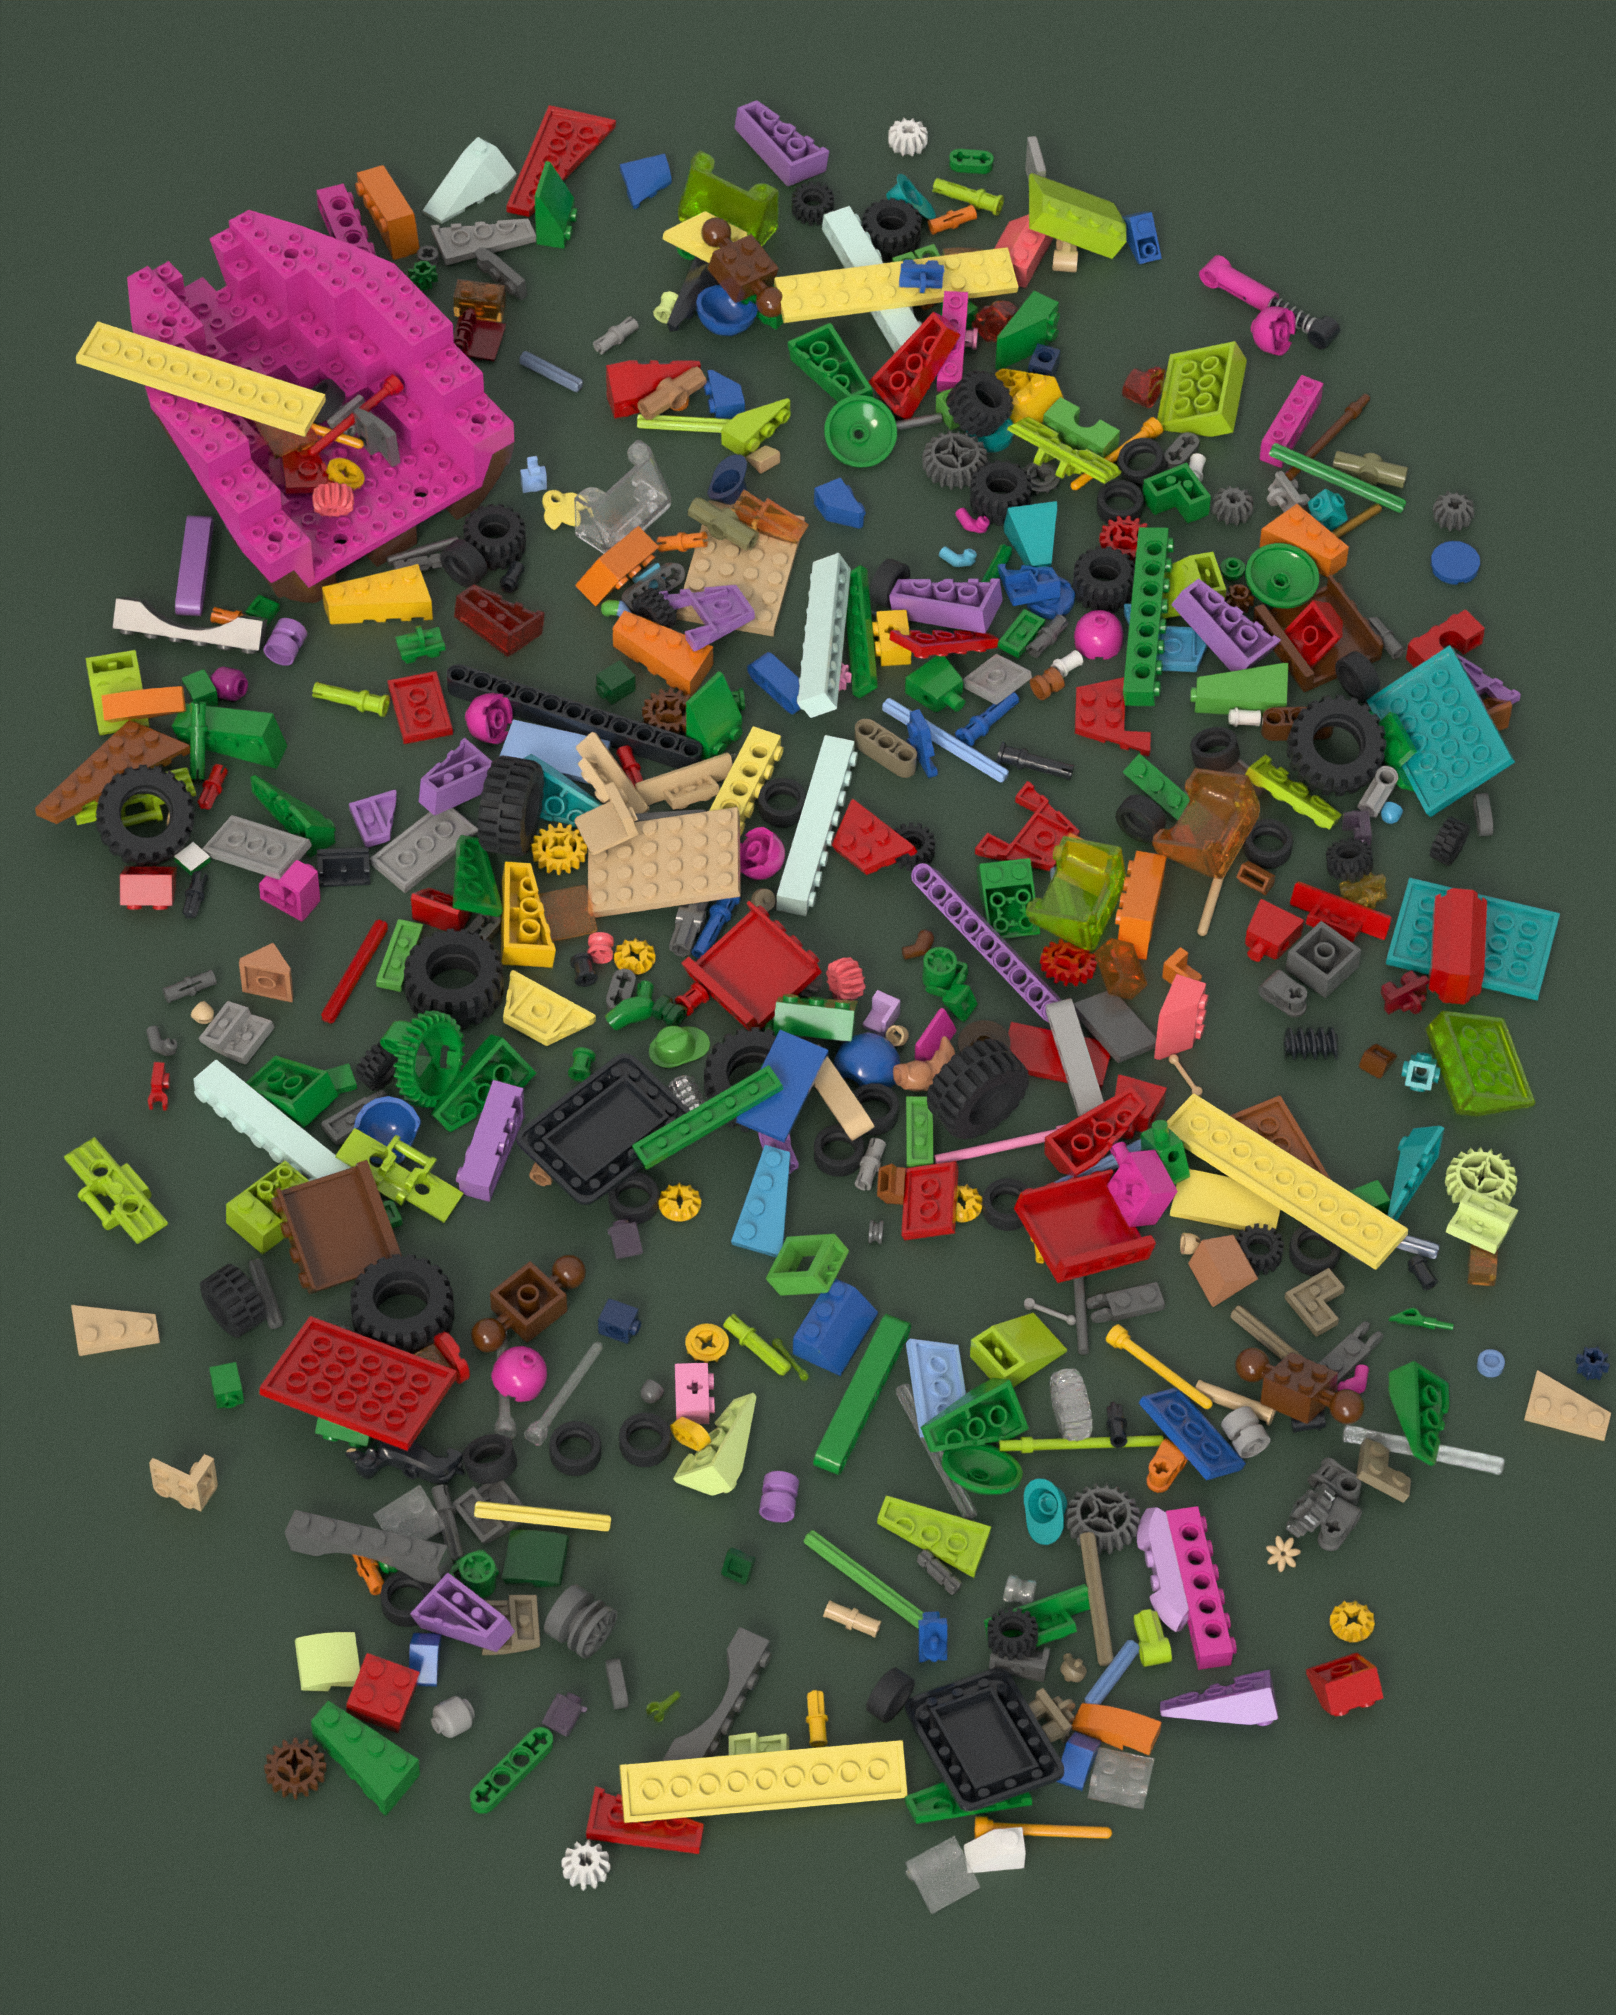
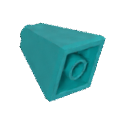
(1032, 532)

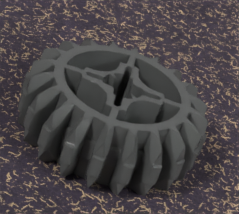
(953, 459)
(1106, 1508)

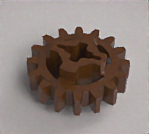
(669, 710)
(282, 1763)

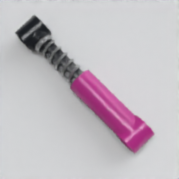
(1220, 274)

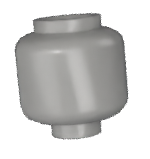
(452, 1716)

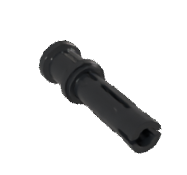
(1022, 758)

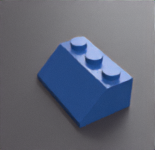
(834, 1328)

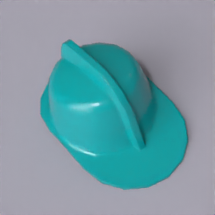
(906, 191)
(1044, 1510)

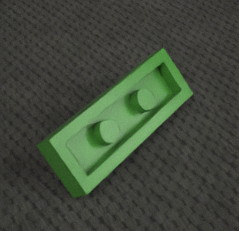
(392, 969)
(918, 1132)

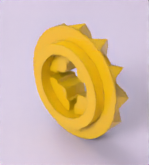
(353, 474)
(646, 956)
(973, 1204)
(669, 1207)
(705, 1333)
(1353, 1632)

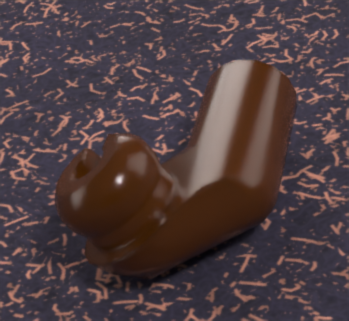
(921, 947)

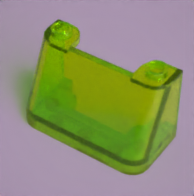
(749, 210)
(1081, 892)

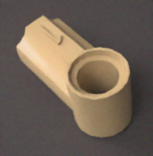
(1065, 257)

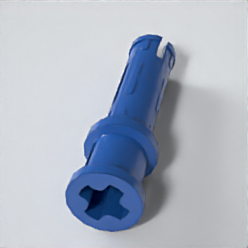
(980, 724)
(719, 914)

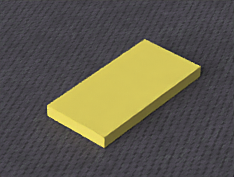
(1221, 1202)

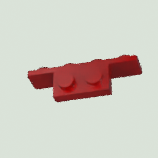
(1339, 913)

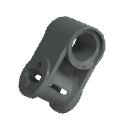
(1283, 991)
(1337, 1479)
(1341, 1520)

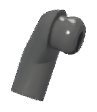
(159, 1045)

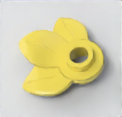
(559, 512)

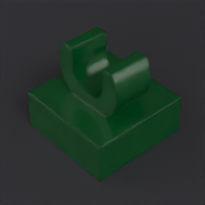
(738, 1566)

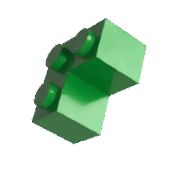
(1177, 489)

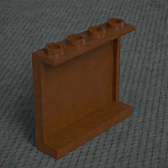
(1355, 636)
(335, 1226)

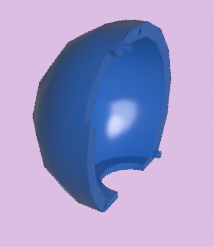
(721, 314)
(867, 1060)
(385, 1119)

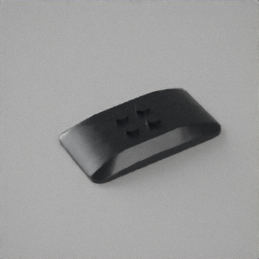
(591, 1130)
(984, 1739)

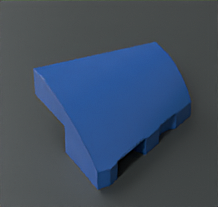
(645, 178)
(1029, 584)

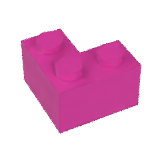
(294, 892)

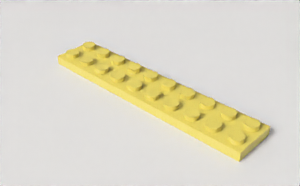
(878, 288)
(201, 378)
(1286, 1182)
(763, 1781)

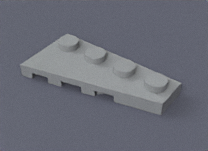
(460, 242)

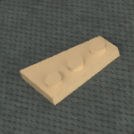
(110, 1330)
(1565, 1410)

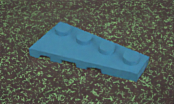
(764, 1211)

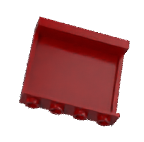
(754, 968)
(1080, 1227)

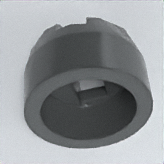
(651, 1391)

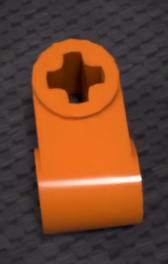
(1165, 1466)

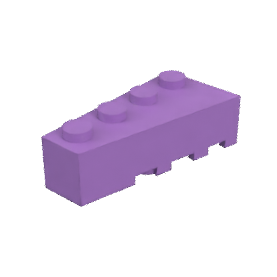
(779, 145)
(947, 603)
(1224, 628)
(492, 1141)

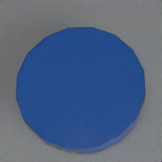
(1455, 562)
(1051, 607)

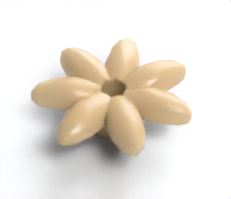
(1287, 1553)

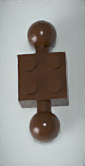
(742, 267)
(528, 1302)
(1299, 1387)

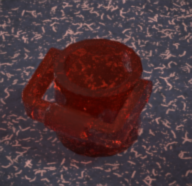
(996, 318)
(1144, 386)

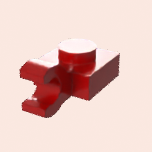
(159, 1082)

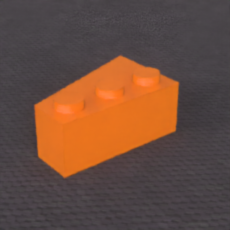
(1305, 532)
(617, 565)

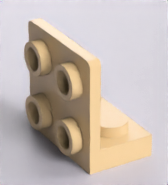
(191, 1489)

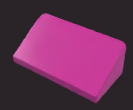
(930, 1040)

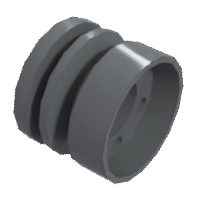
(580, 1621)

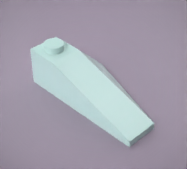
(474, 176)

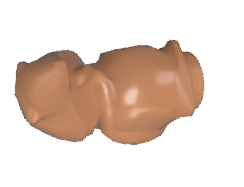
(919, 1074)

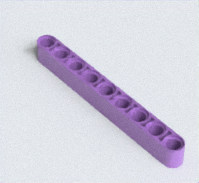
(983, 936)

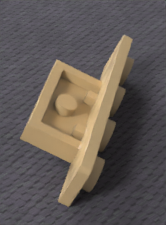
(601, 769)
(687, 784)

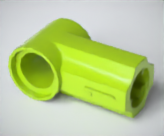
(1153, 1646)

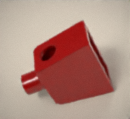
(1271, 931)
(1151, 1094)

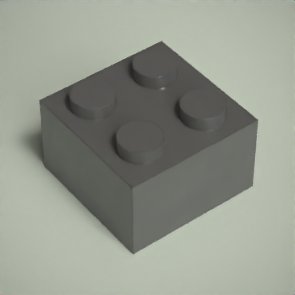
(1323, 959)

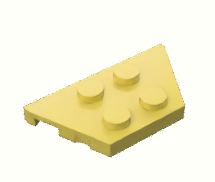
(688, 236)
(542, 1012)

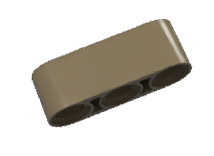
(885, 748)

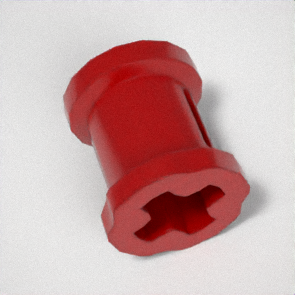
(693, 998)

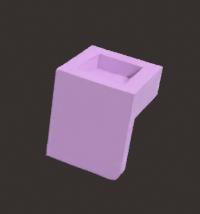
(883, 1013)

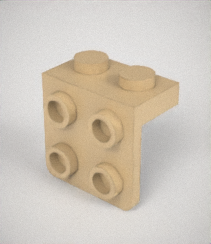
(608, 823)

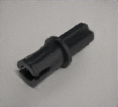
(194, 895)
(1116, 1425)

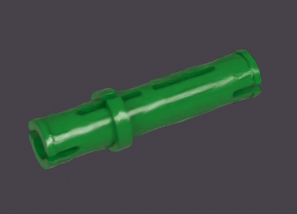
(197, 739)

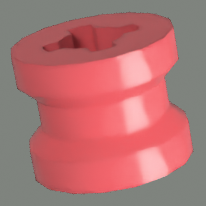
(600, 947)

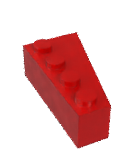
(915, 365)

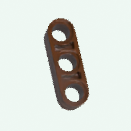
(1278, 723)

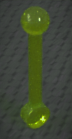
(777, 1343)

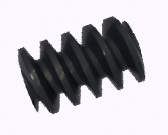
(1310, 1043)

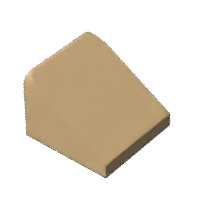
(764, 458)

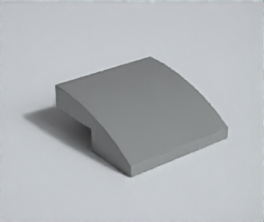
(236, 1032)

